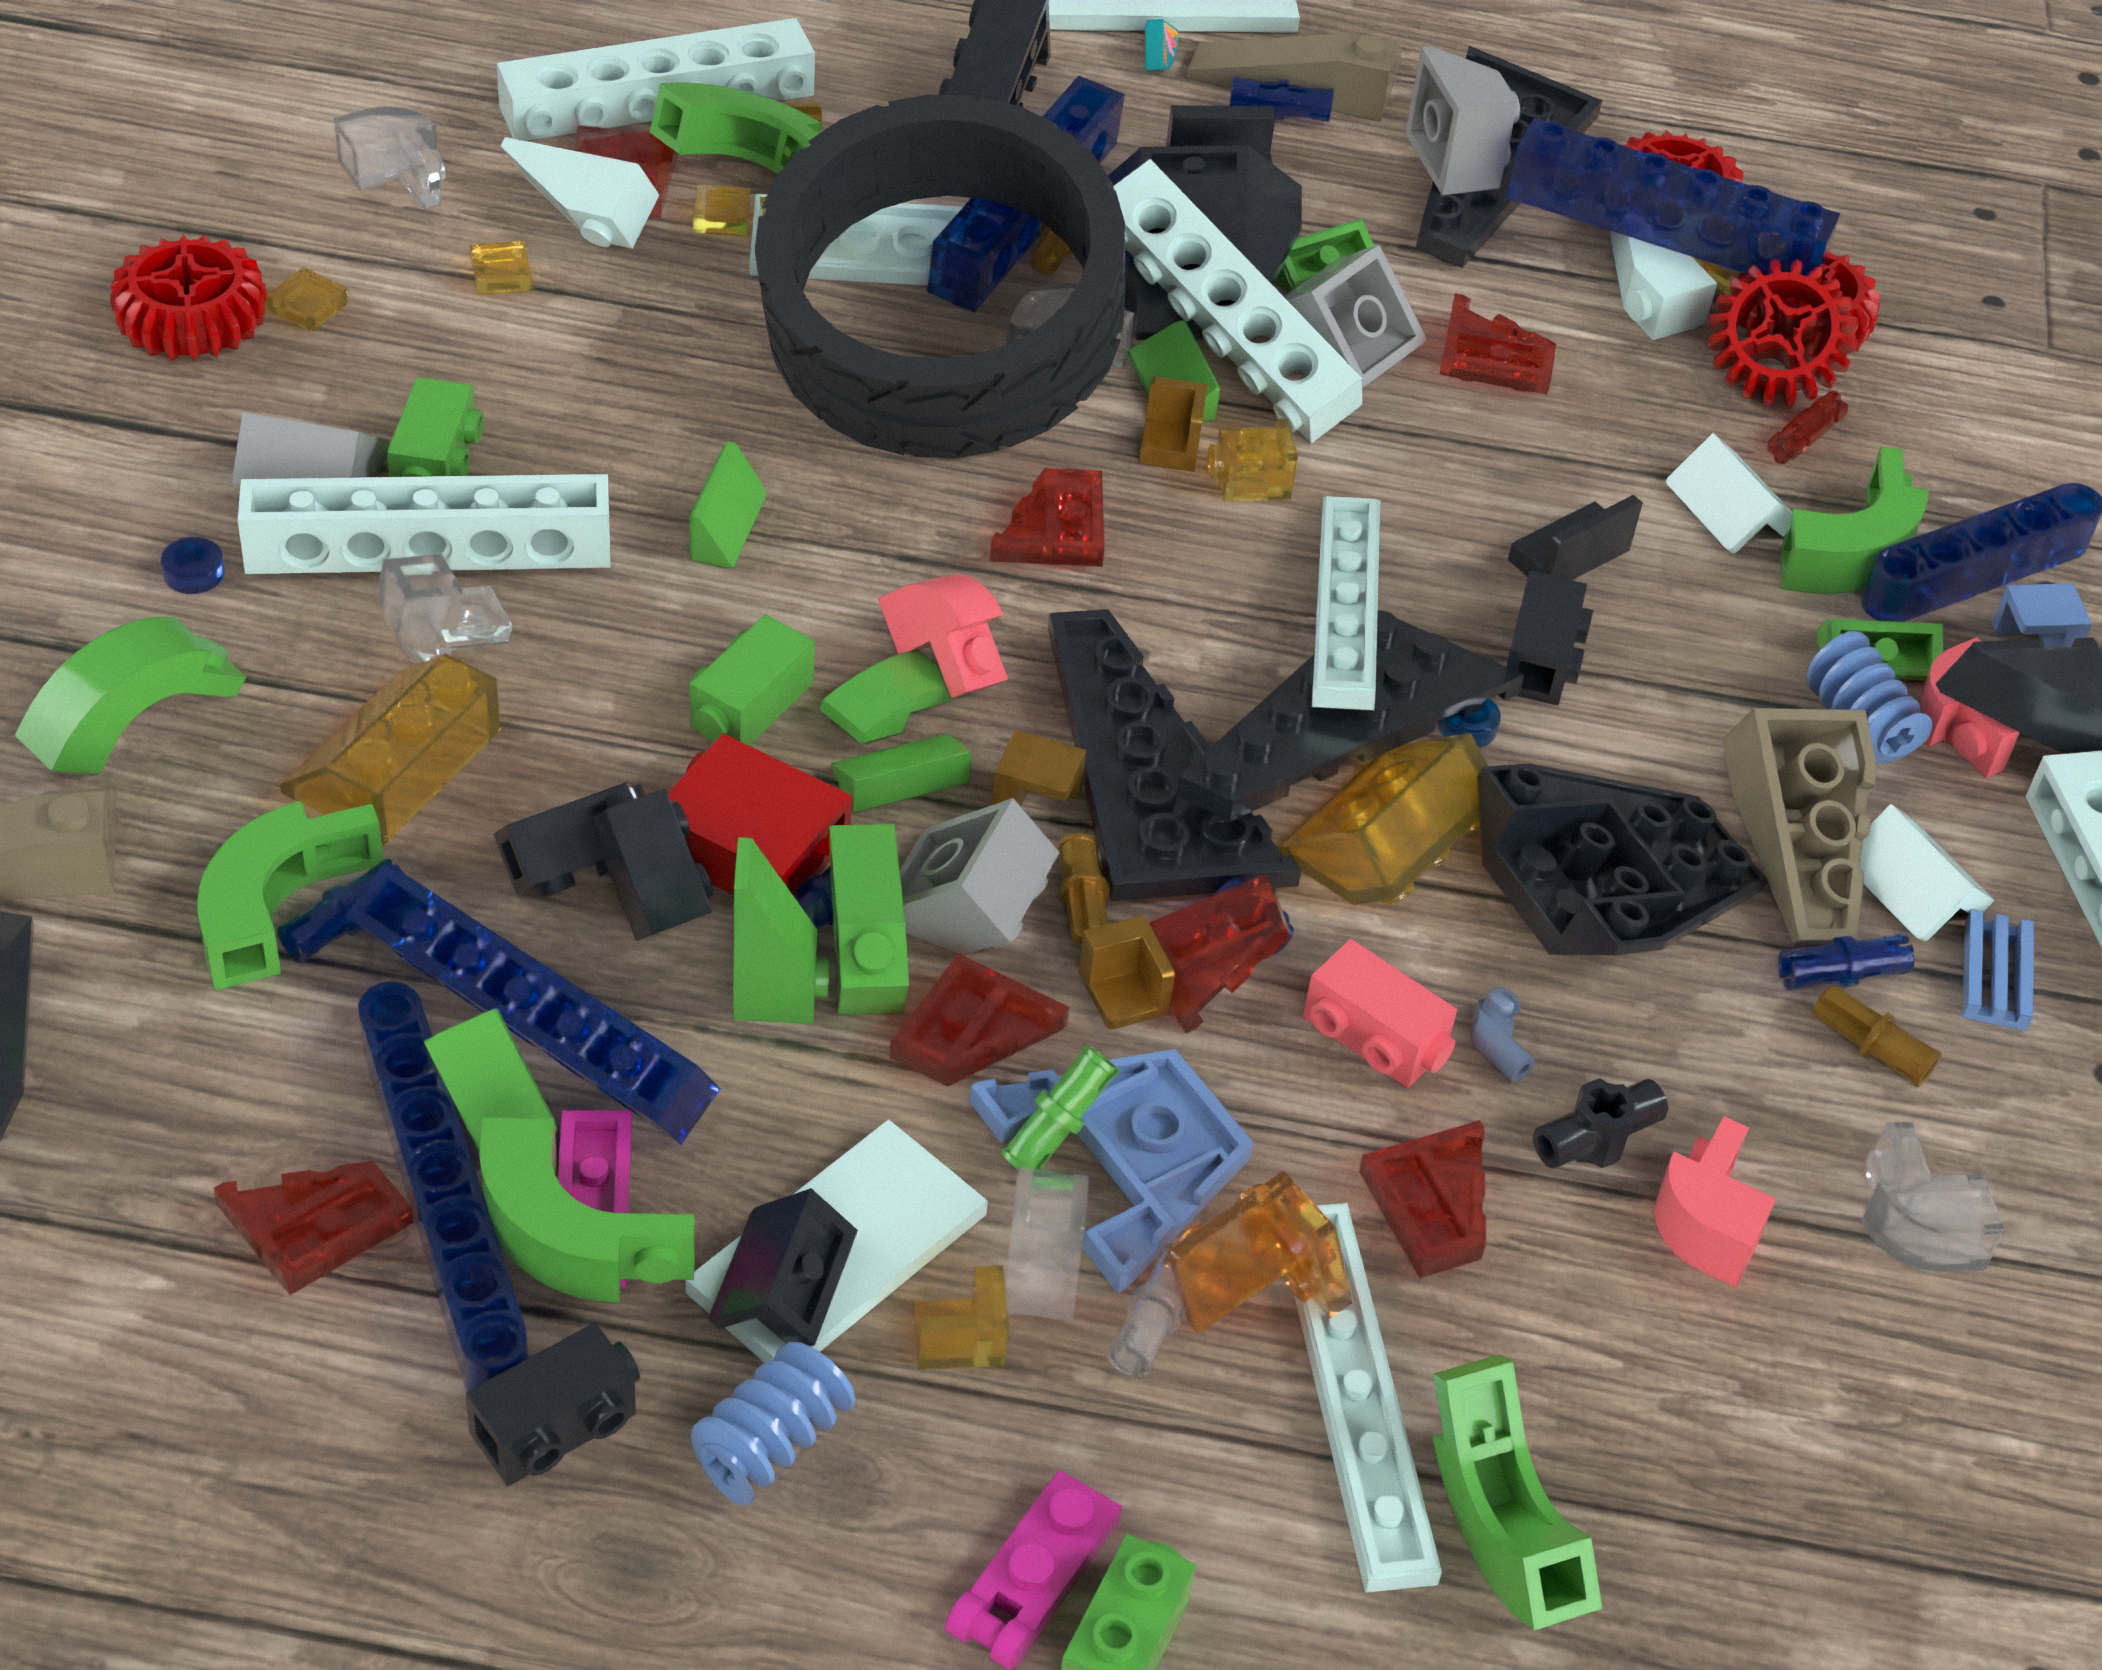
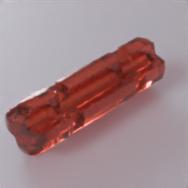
(1807, 427)

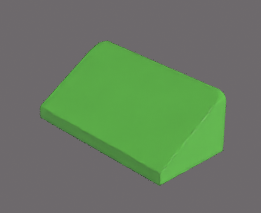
(1320, 249)
(1177, 356)
(725, 509)
(1903, 645)
(904, 771)
(486, 1072)

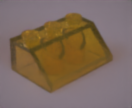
(402, 743)
(1392, 821)

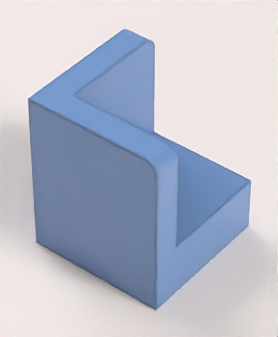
(2045, 610)

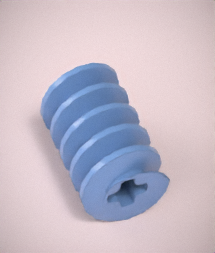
(1852, 677)
(767, 1417)

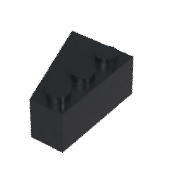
(1001, 50)

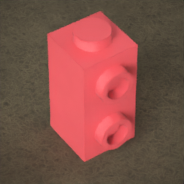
(1380, 1014)

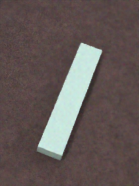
(1184, 15)
(1347, 604)
(1368, 1432)

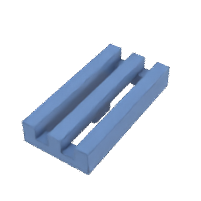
(2023, 979)

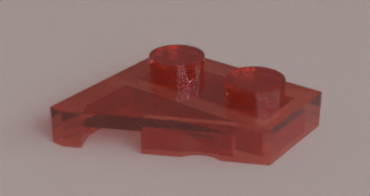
(636, 147)
(1495, 351)
(1056, 522)
(1219, 943)
(974, 1022)
(1433, 1196)
(315, 1219)

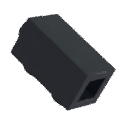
(1545, 636)
(554, 845)
(651, 860)
(553, 1403)

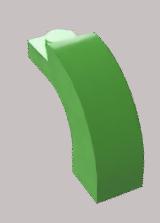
(730, 122)
(1839, 550)
(112, 681)
(262, 869)
(562, 1239)
(1517, 1537)

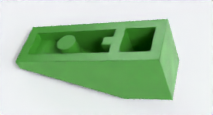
(868, 920)
(773, 946)

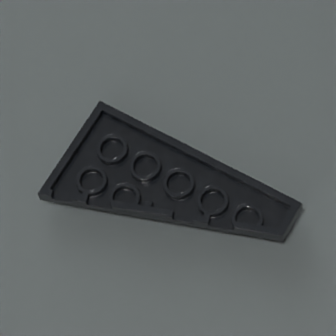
(1462, 222)
(1288, 740)
(1133, 762)

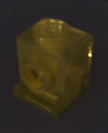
(1254, 462)

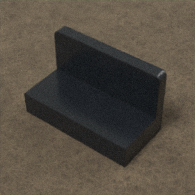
(1222, 126)
(1578, 540)
(786, 1267)

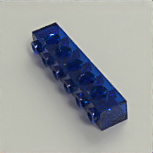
(1645, 207)
(991, 237)
(535, 1003)

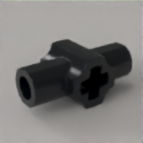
(1600, 1123)

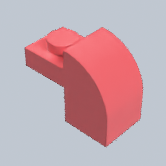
(952, 619)
(1974, 735)
(1705, 1212)

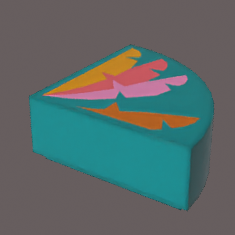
(1160, 45)

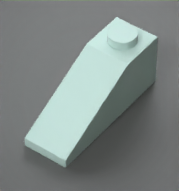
(596, 193)
(1661, 287)

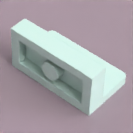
(1727, 495)
(1916, 875)

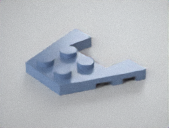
(1155, 1137)

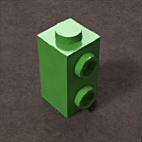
(435, 430)
(751, 682)
(1133, 1609)

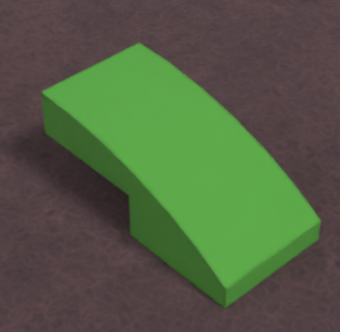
(884, 695)

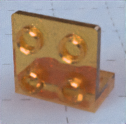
(1253, 1243)

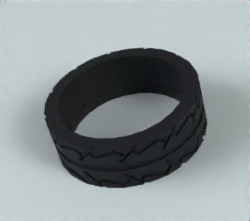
(928, 151)

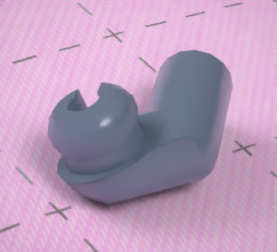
(1493, 1034)

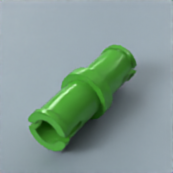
(1060, 1110)

